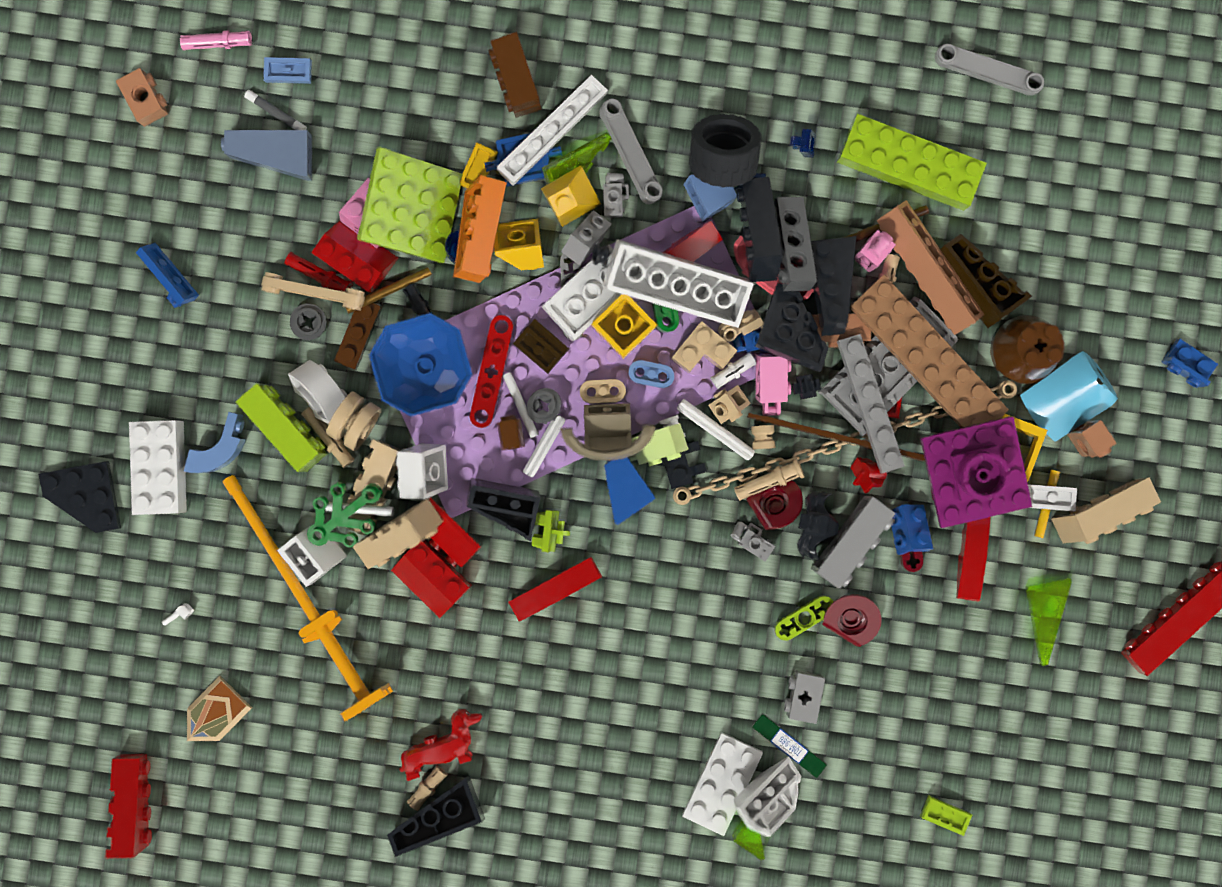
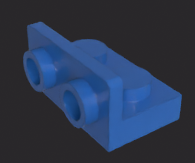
(1189, 363)

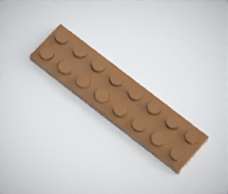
(926, 355)

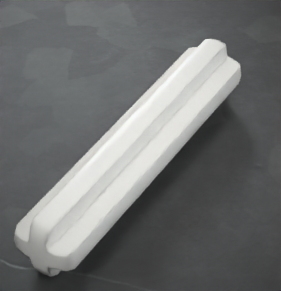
(543, 446)

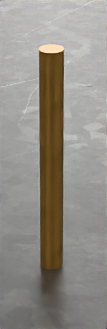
(394, 287)

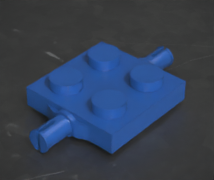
(508, 145)

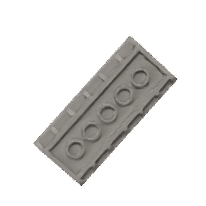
(889, 373)

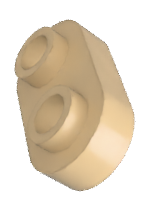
(602, 391)

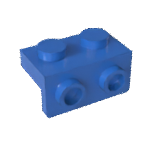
(911, 529)

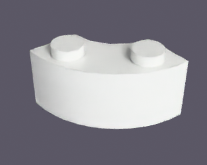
(317, 389)

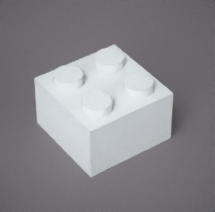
(422, 471)

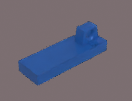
(174, 282)

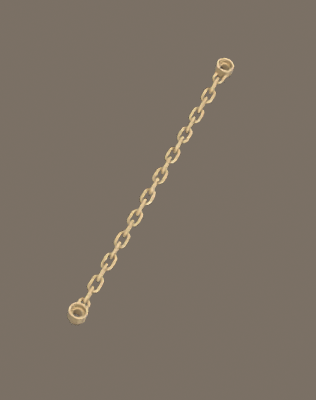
(1000, 391)

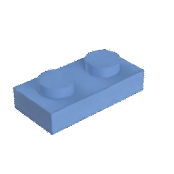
(287, 70)

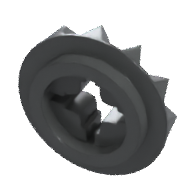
(297, 321)
(534, 405)

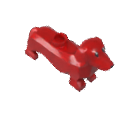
(442, 749)

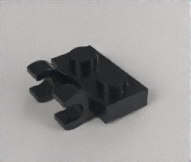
(678, 469)

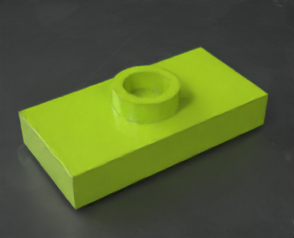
(946, 815)

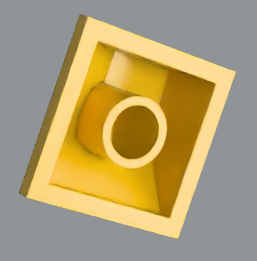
(571, 196)
(520, 244)

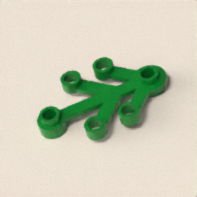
(340, 516)

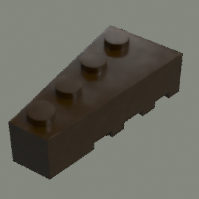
(987, 285)

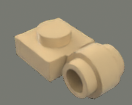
(749, 322)

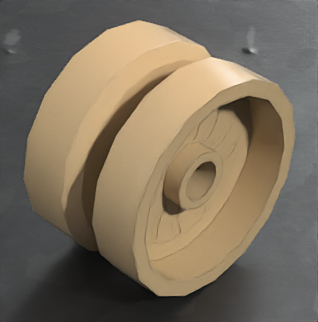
(353, 421)

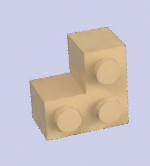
(704, 343)

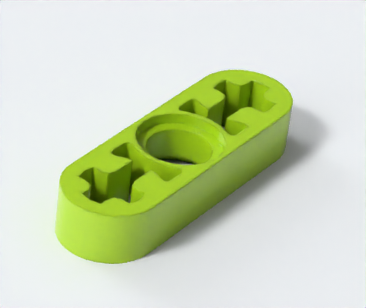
(803, 627)

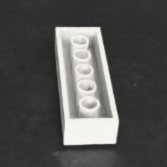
(677, 283)

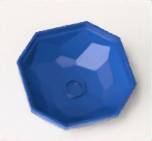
(420, 364)

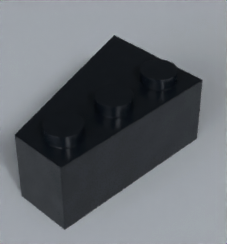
(505, 504)

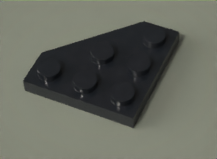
(791, 331)
(84, 494)

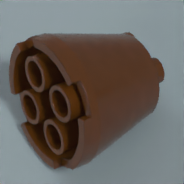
(1014, 349)

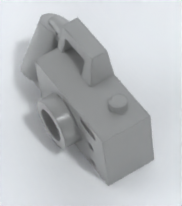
(613, 195)
(752, 542)

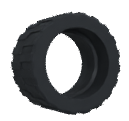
(724, 150)

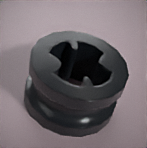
(600, 255)

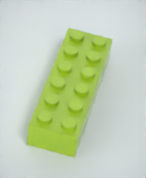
(911, 162)

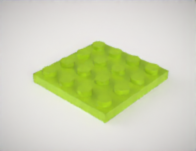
(409, 205)

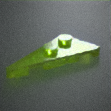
(581, 156)
(1046, 610)

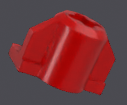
(867, 474)

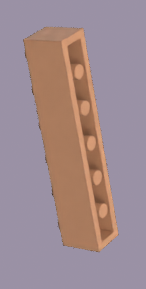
(930, 268)

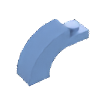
(223, 452)

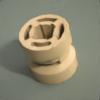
(763, 437)

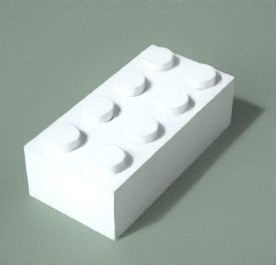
(157, 467)

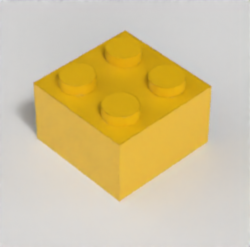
(624, 325)

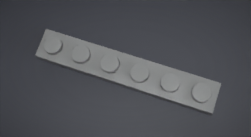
(870, 404)

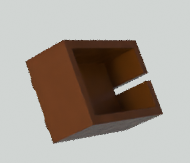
(514, 75)

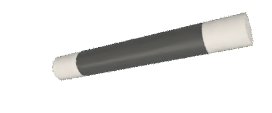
(276, 112)

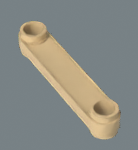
(351, 298)

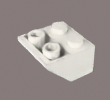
(309, 560)

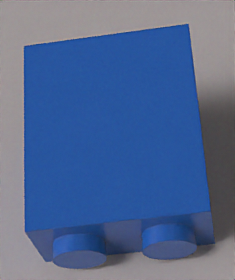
(626, 489)

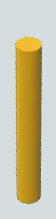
(1044, 513)

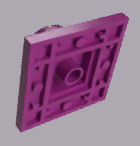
(955, 465)

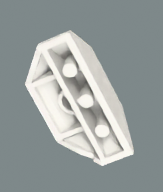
(770, 798)

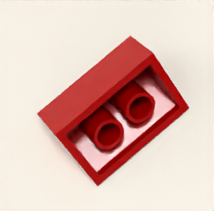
(354, 258)
(453, 539)
(431, 577)

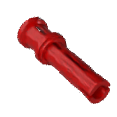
(327, 279)

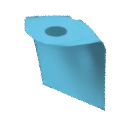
(1069, 396)

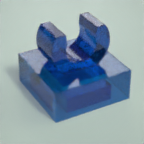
(805, 143)

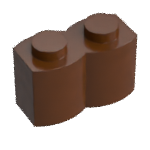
(510, 433)

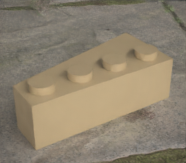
(379, 469)
(1107, 512)
(398, 534)

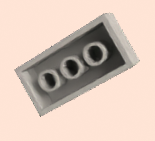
(853, 541)

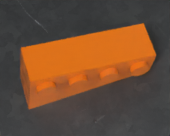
(478, 228)

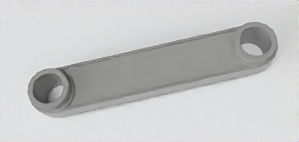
(989, 69)
(630, 151)

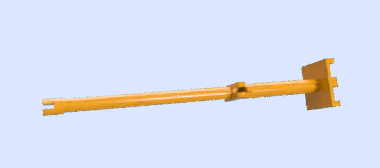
(320, 626)

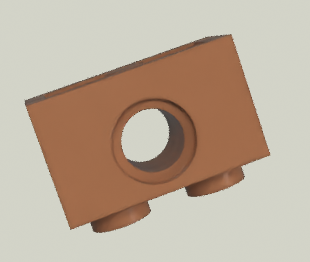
(132, 88)
(1092, 439)

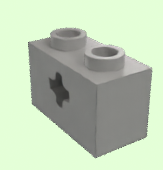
(585, 237)
(808, 708)

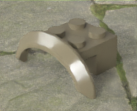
(607, 433)

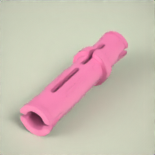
(226, 39)

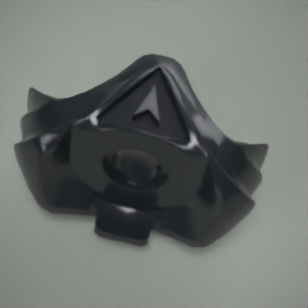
(816, 524)

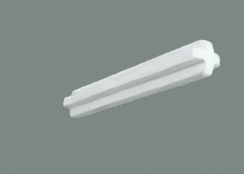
(715, 429)

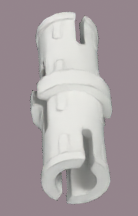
(733, 370)

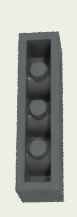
(804, 276)

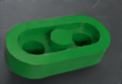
(665, 312)

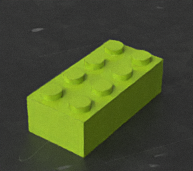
(282, 427)

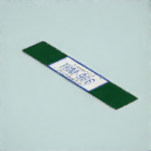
(789, 746)

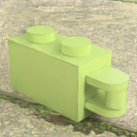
(665, 443)

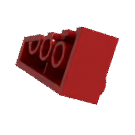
(129, 806)

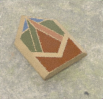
(215, 712)

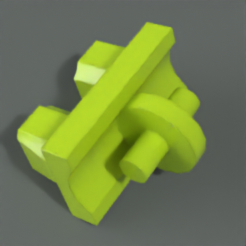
(552, 532)

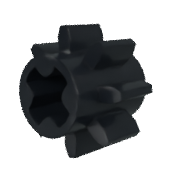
(806, 386)

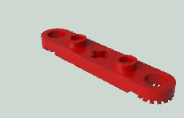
(494, 354)

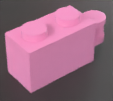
(874, 250)
(772, 382)

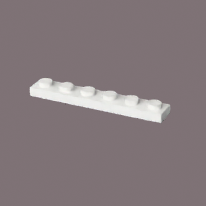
(551, 130)

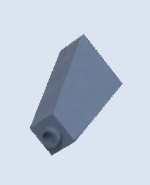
(275, 150)

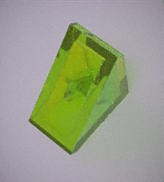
(749, 840)

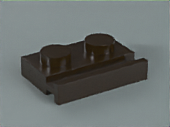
(541, 346)

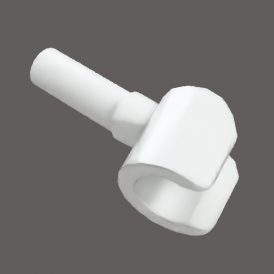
(183, 611)

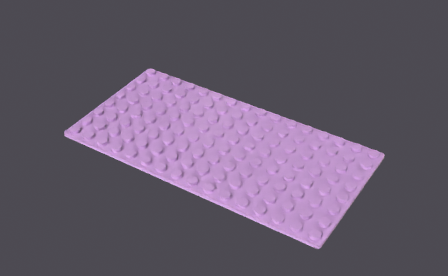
(477, 451)

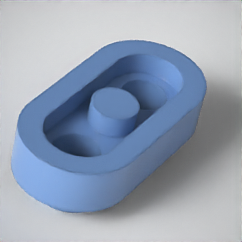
(651, 373)

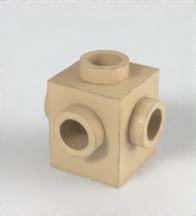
(729, 404)

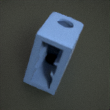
(707, 198)

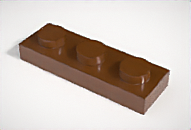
(357, 336)

